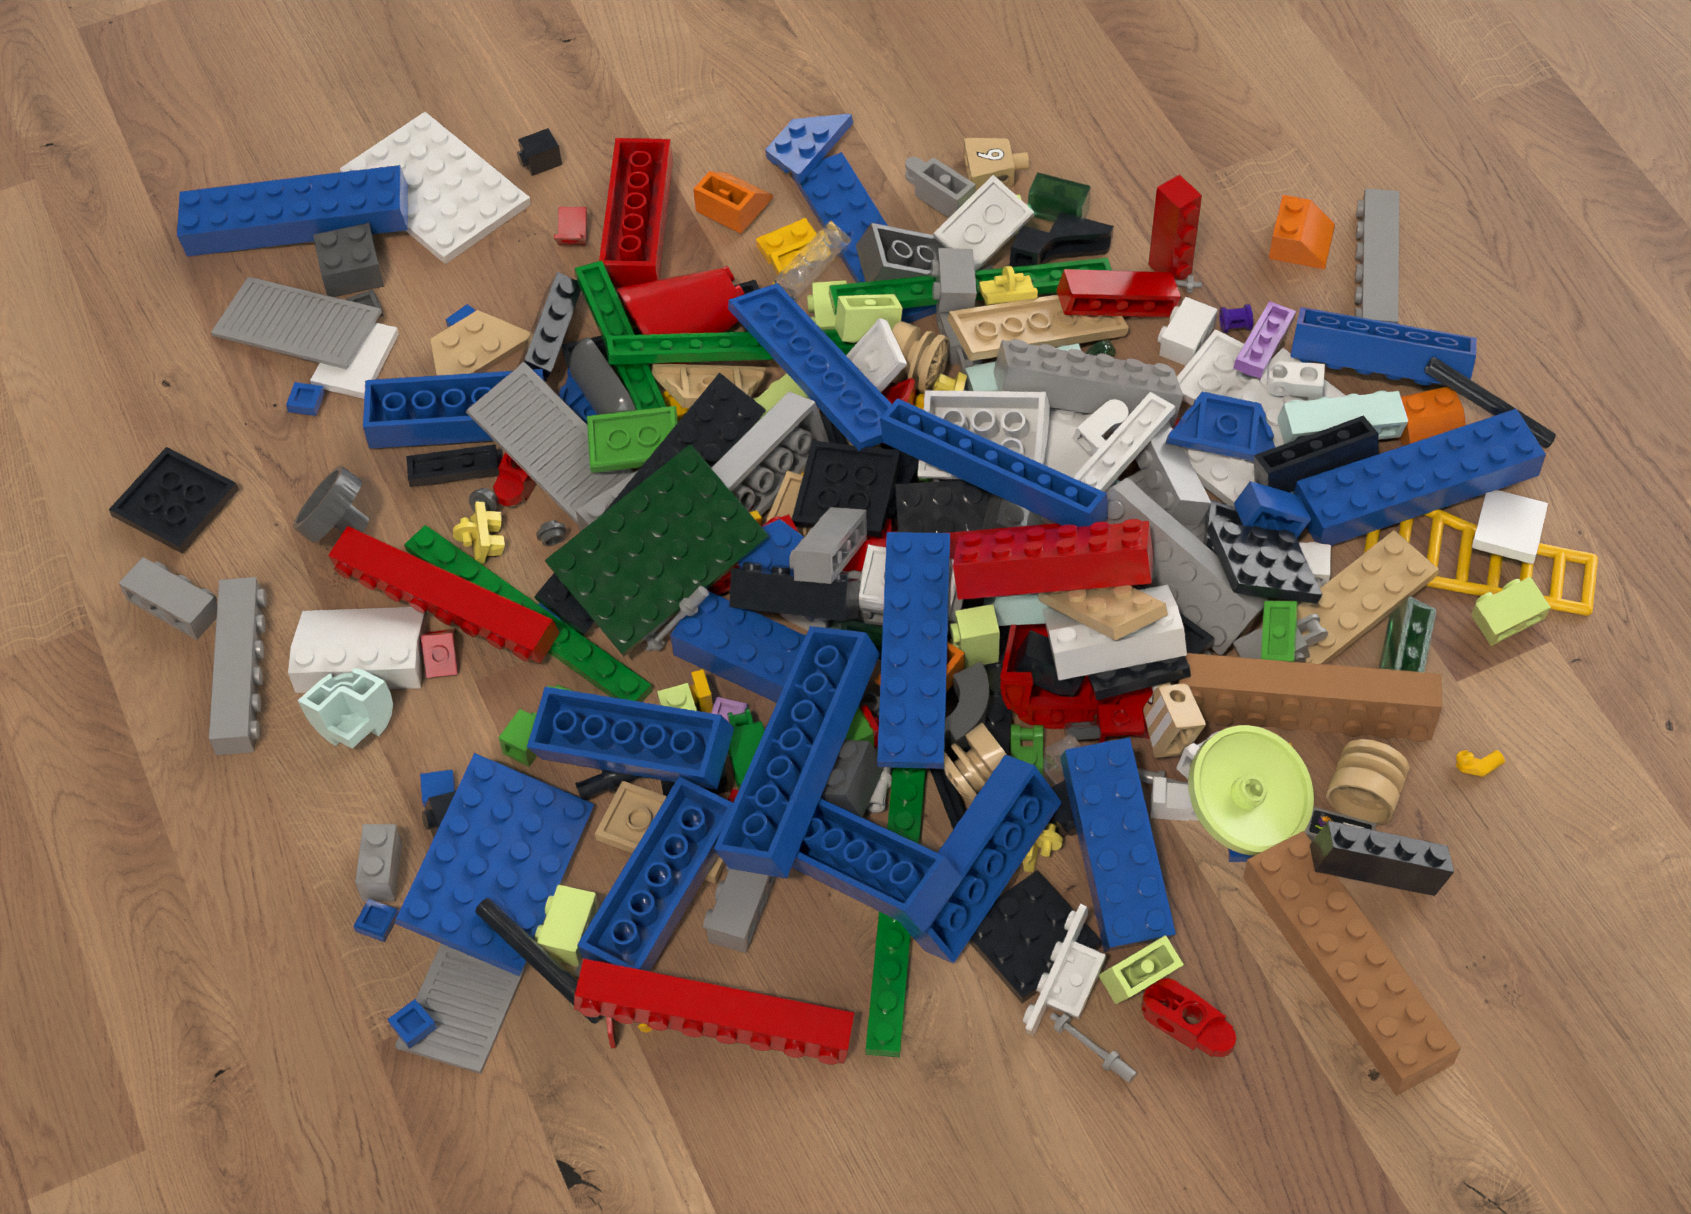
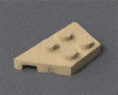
(476, 344)
(688, 382)

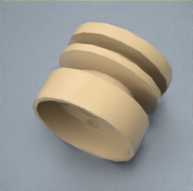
(924, 356)
(976, 766)
(1368, 781)

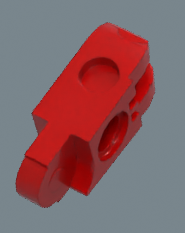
(512, 483)
(1210, 1035)

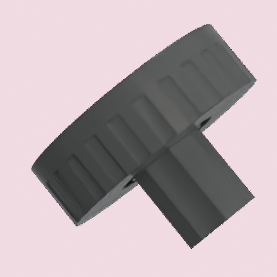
(331, 506)

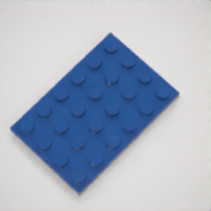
(499, 842)

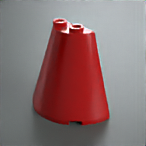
(682, 303)
(1039, 705)

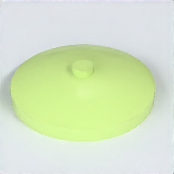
(1250, 789)

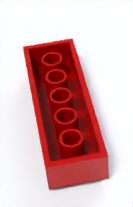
(636, 210)
(1053, 559)

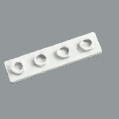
(1071, 975)

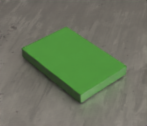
(627, 437)

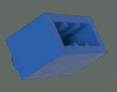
(1271, 509)

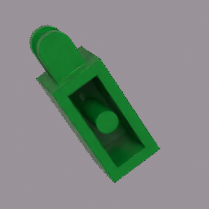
(743, 743)

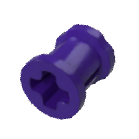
(1236, 318)

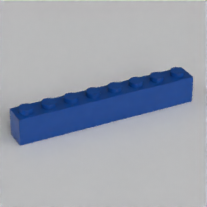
(992, 466)

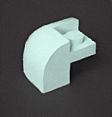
(348, 707)

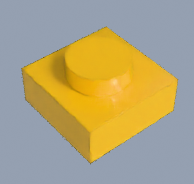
(700, 691)

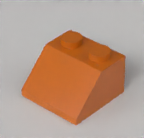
(1301, 233)
(1431, 414)

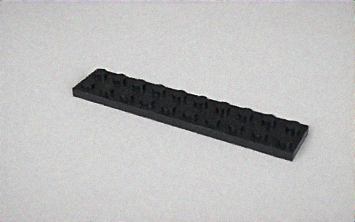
(712, 428)

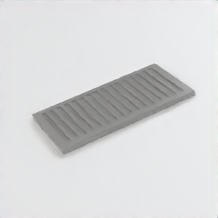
(296, 322)
(543, 439)
(468, 1007)

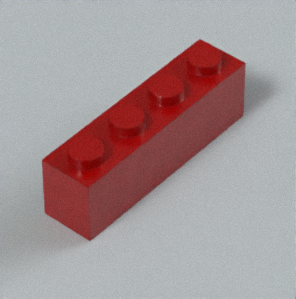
(1175, 228)
(1117, 293)

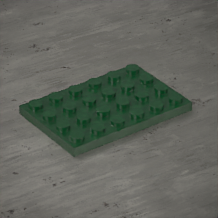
(656, 549)

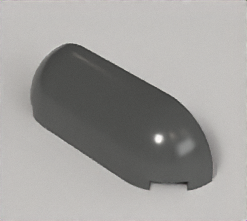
(598, 380)

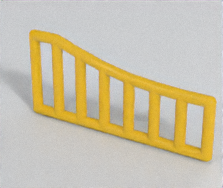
(1461, 584)

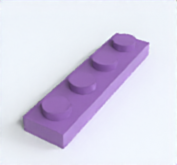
(1264, 340)

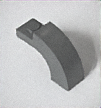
(973, 695)

